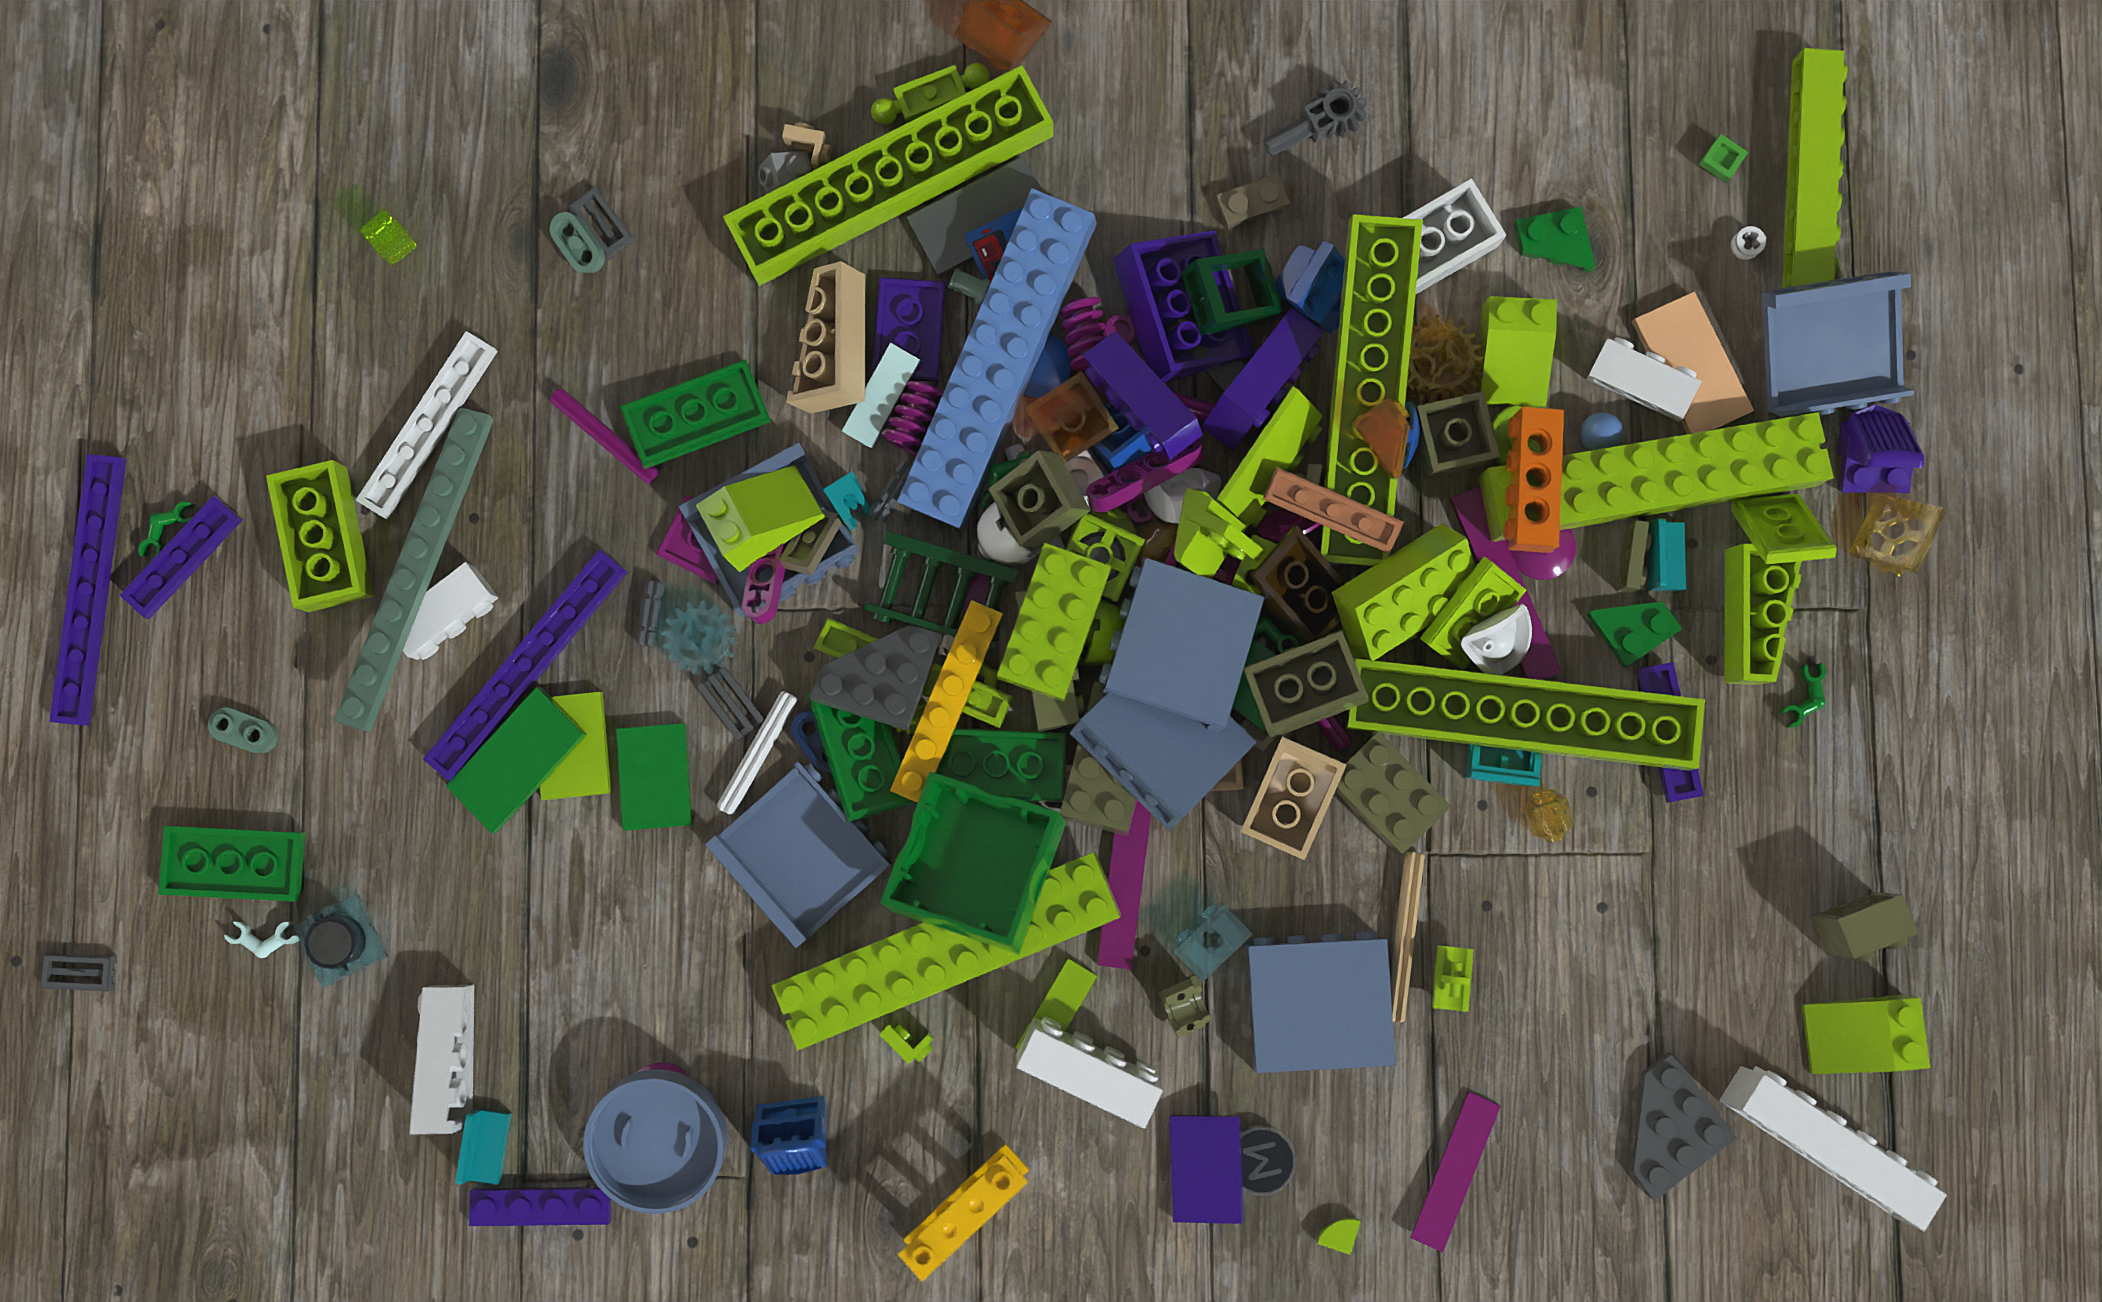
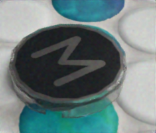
(1266, 1160)

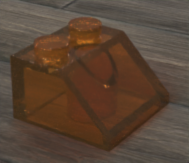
(1002, 30)
(1071, 418)

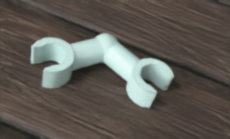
(260, 948)

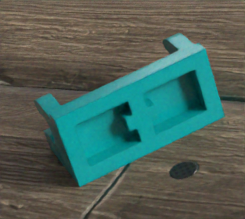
(846, 495)
(1503, 765)

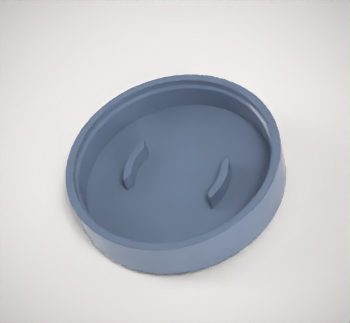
(655, 1141)

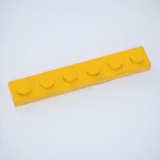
(947, 700)

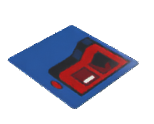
(990, 241)

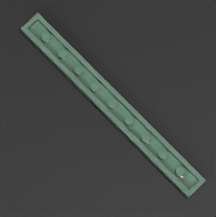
(413, 570)

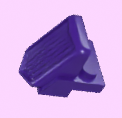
(1877, 452)

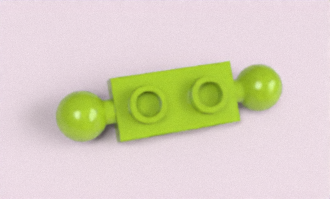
(928, 93)

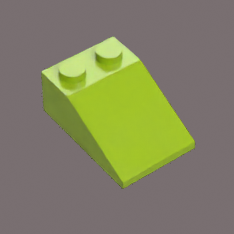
(1517, 350)
(759, 514)
(1866, 1035)

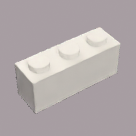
(1644, 378)
(448, 609)

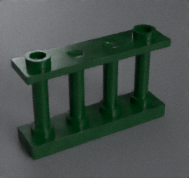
(934, 558)

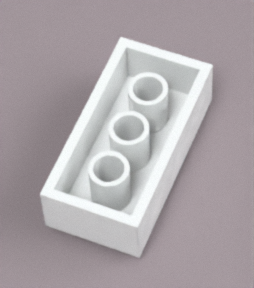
(1454, 233)
(1089, 1071)

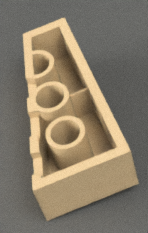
(833, 342)

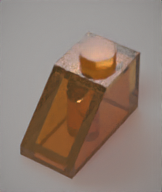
(1385, 434)

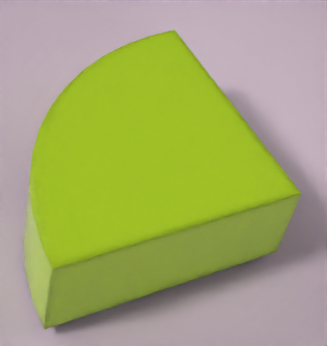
(1340, 1234)

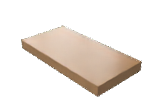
(1687, 339)

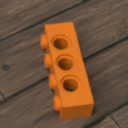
(1547, 429)

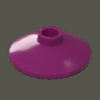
(1280, 522)
(1547, 565)

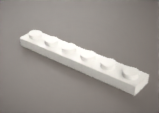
(426, 425)

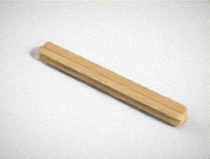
(1405, 933)

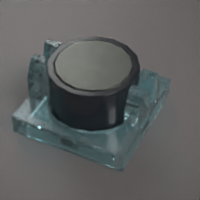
(338, 941)

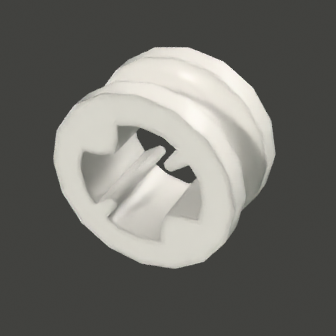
(1738, 243)

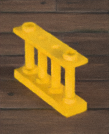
(964, 1211)

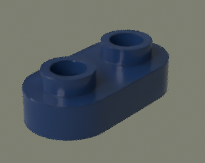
(809, 744)

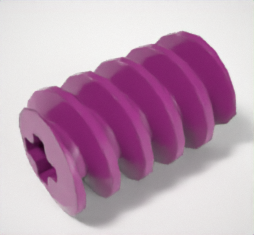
(1082, 329)
(912, 415)

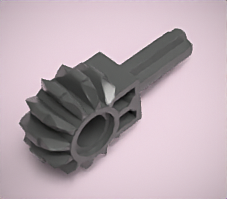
(1319, 120)

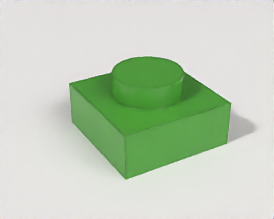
(1723, 158)

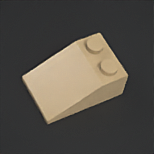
(1293, 798)

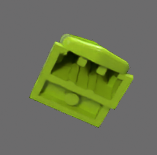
(1209, 534)

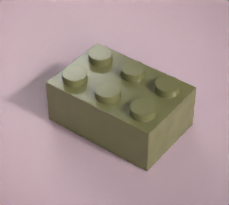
(1306, 684)
(1389, 794)

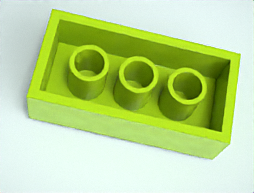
(319, 536)
(1403, 591)
(1054, 622)

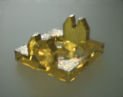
(1907, 510)

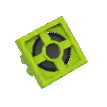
(1107, 548)

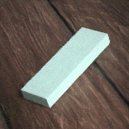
(881, 395)

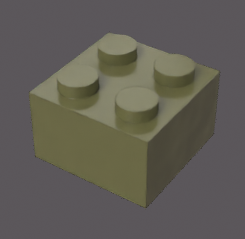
(1456, 435)
(1039, 499)
(1865, 926)

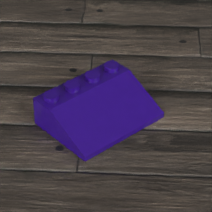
(1159, 299)

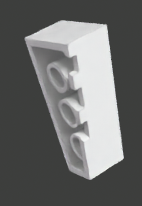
(443, 1060)

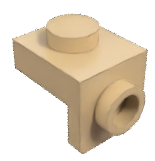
(805, 138)

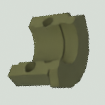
(1184, 1006)

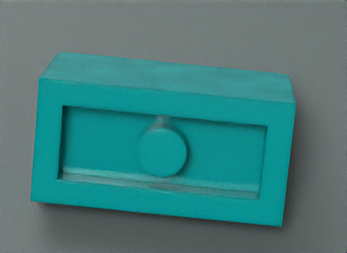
(1667, 556)
(483, 1146)

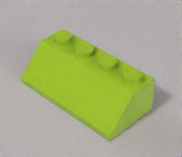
(1275, 447)

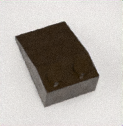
(1299, 588)

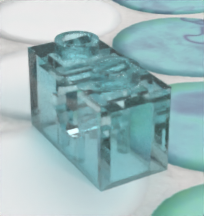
(1230, 937)

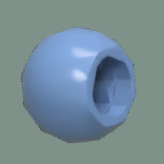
(1601, 431)

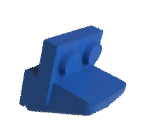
(1314, 284)
(791, 1135)

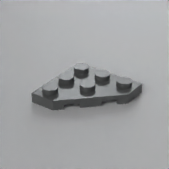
(882, 677)
(1673, 1128)

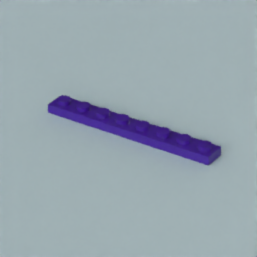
(88, 590)
(525, 665)

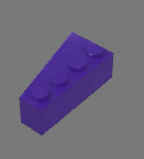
(1263, 379)
(1141, 396)

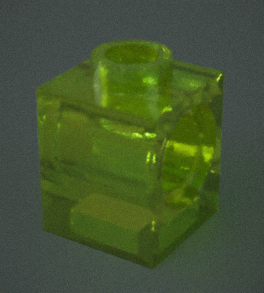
(388, 237)

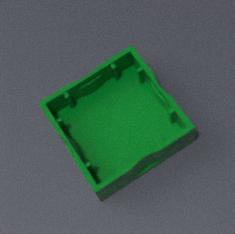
(974, 862)

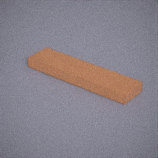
(1332, 510)

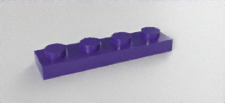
(181, 557)
(1676, 783)
(539, 1206)

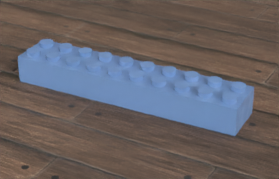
(998, 359)

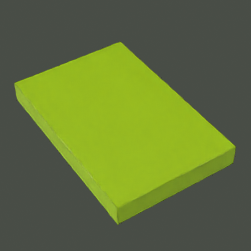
(1783, 529)
(1478, 598)
(587, 766)

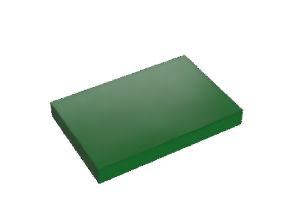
(654, 777)

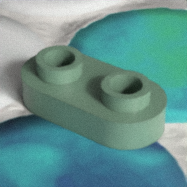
(577, 245)
(241, 729)

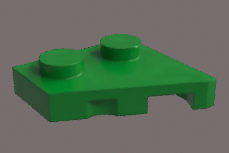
(1557, 237)
(1634, 629)

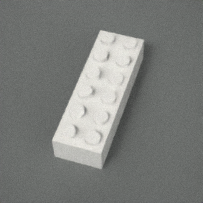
(1833, 1146)

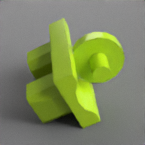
(1452, 978)

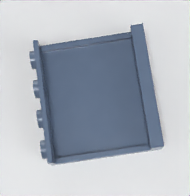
(1834, 344)
(838, 554)
(1182, 643)
(1160, 754)
(800, 854)
(1321, 1003)

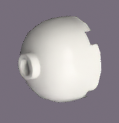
(998, 541)

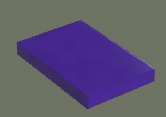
(912, 319)
(1206, 1169)

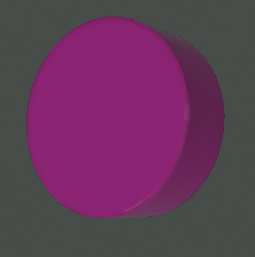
(1122, 325)

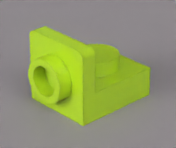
(900, 1040)

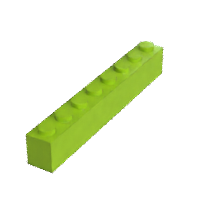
(1814, 167)

